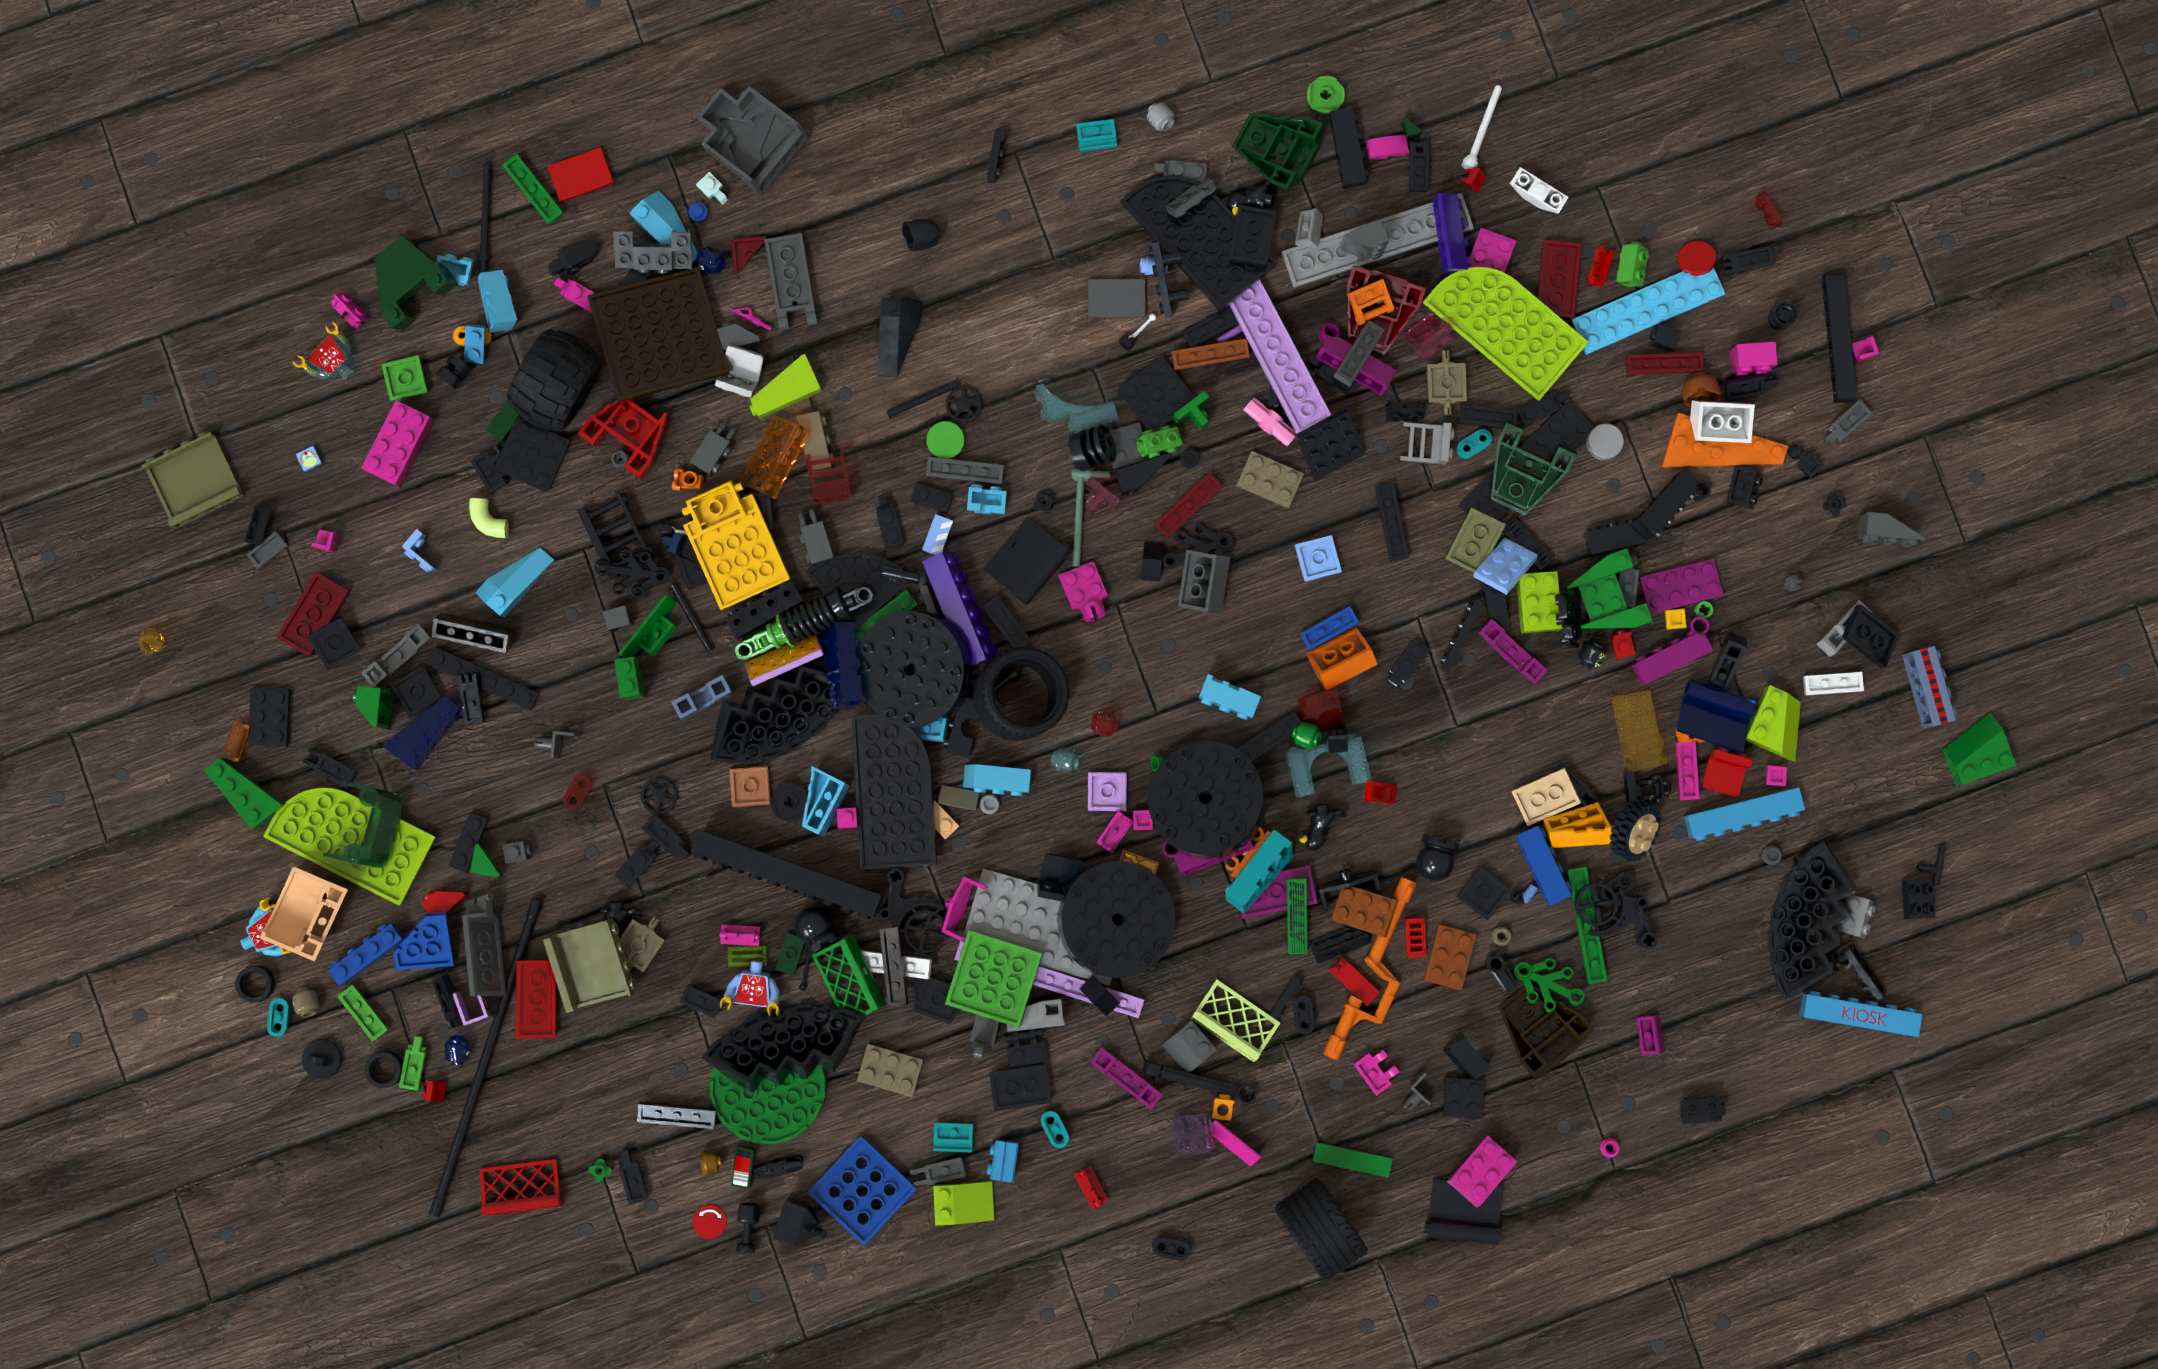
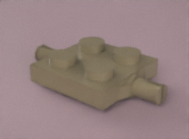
(1446, 383)
(641, 943)

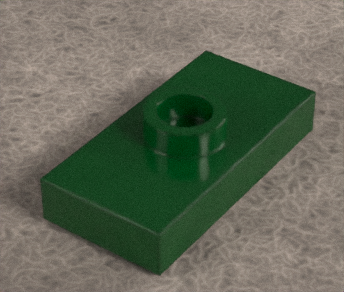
(790, 954)

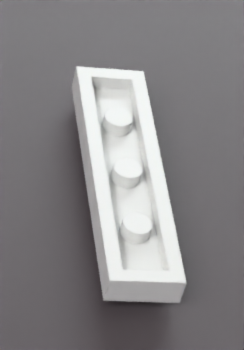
(914, 966)

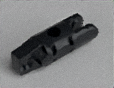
(778, 1166)

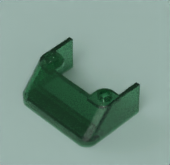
(380, 830)

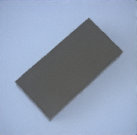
(268, 550)

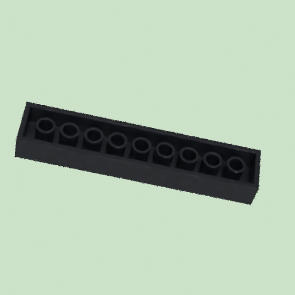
(787, 873)

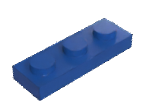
(1329, 628)

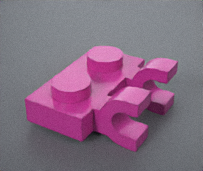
(1372, 1074)

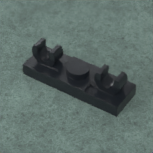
(1519, 534)
(1863, 972)

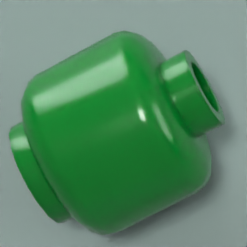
(1307, 735)

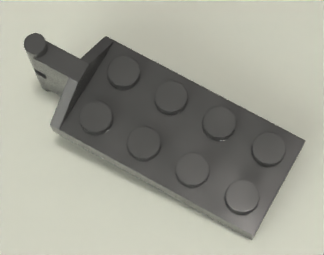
(483, 947)

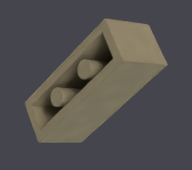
(817, 441)

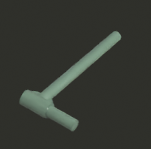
(1081, 478)

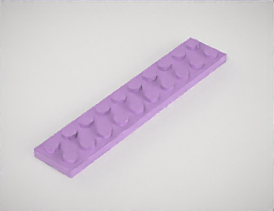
(1279, 358)

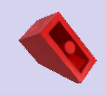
(443, 901)

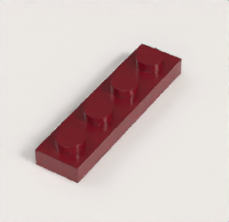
(1664, 363)
(1188, 505)

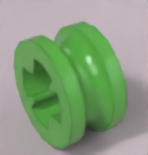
(1706, 605)

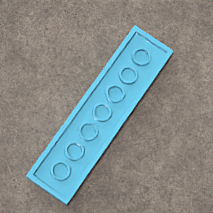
(1646, 308)

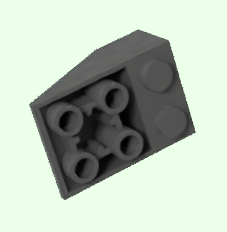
(1886, 529)

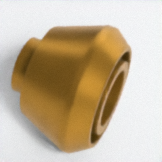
(710, 1162)

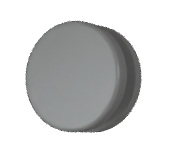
(1605, 442)

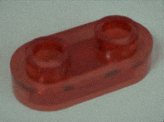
(1771, 214)
(577, 791)

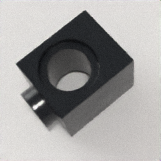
(1664, 338)

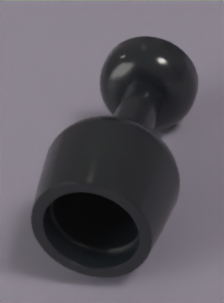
(748, 1215)

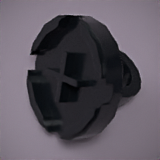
(321, 1059)

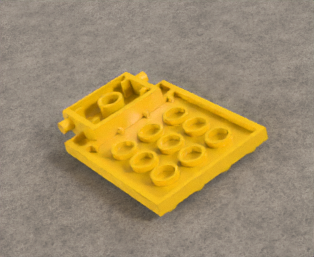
(733, 544)

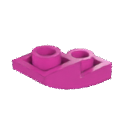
(1387, 146)

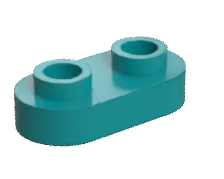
(1474, 444)
(276, 1016)
(1055, 1128)

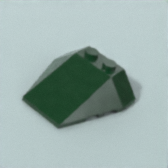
(1279, 146)

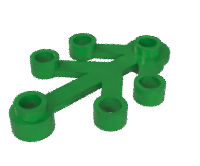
(1546, 982)

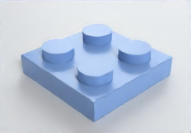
(1318, 558)

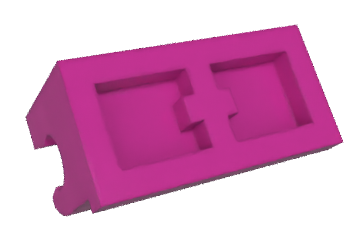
(1114, 832)

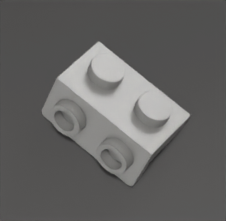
(1861, 911)

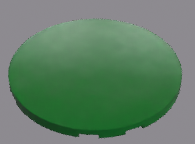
(772, 1111)

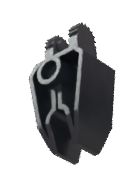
(573, 258)

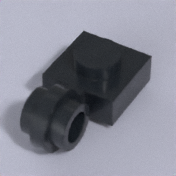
(1808, 464)

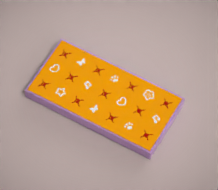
(782, 660)

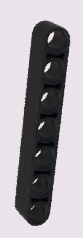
(1839, 337)

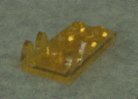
(1638, 731)

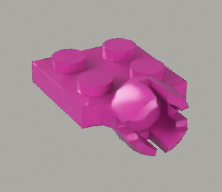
(1085, 590)

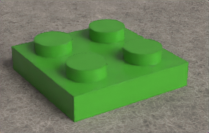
(405, 378)

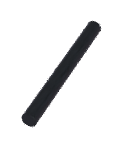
(922, 399)
(691, 617)

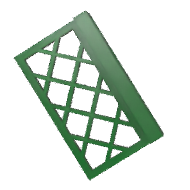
(860, 973)

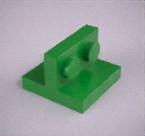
(1192, 410)

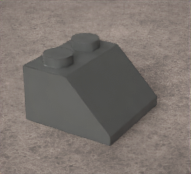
(1189, 1047)

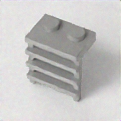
(1440, 445)

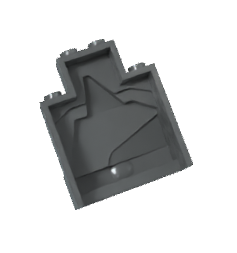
(750, 136)

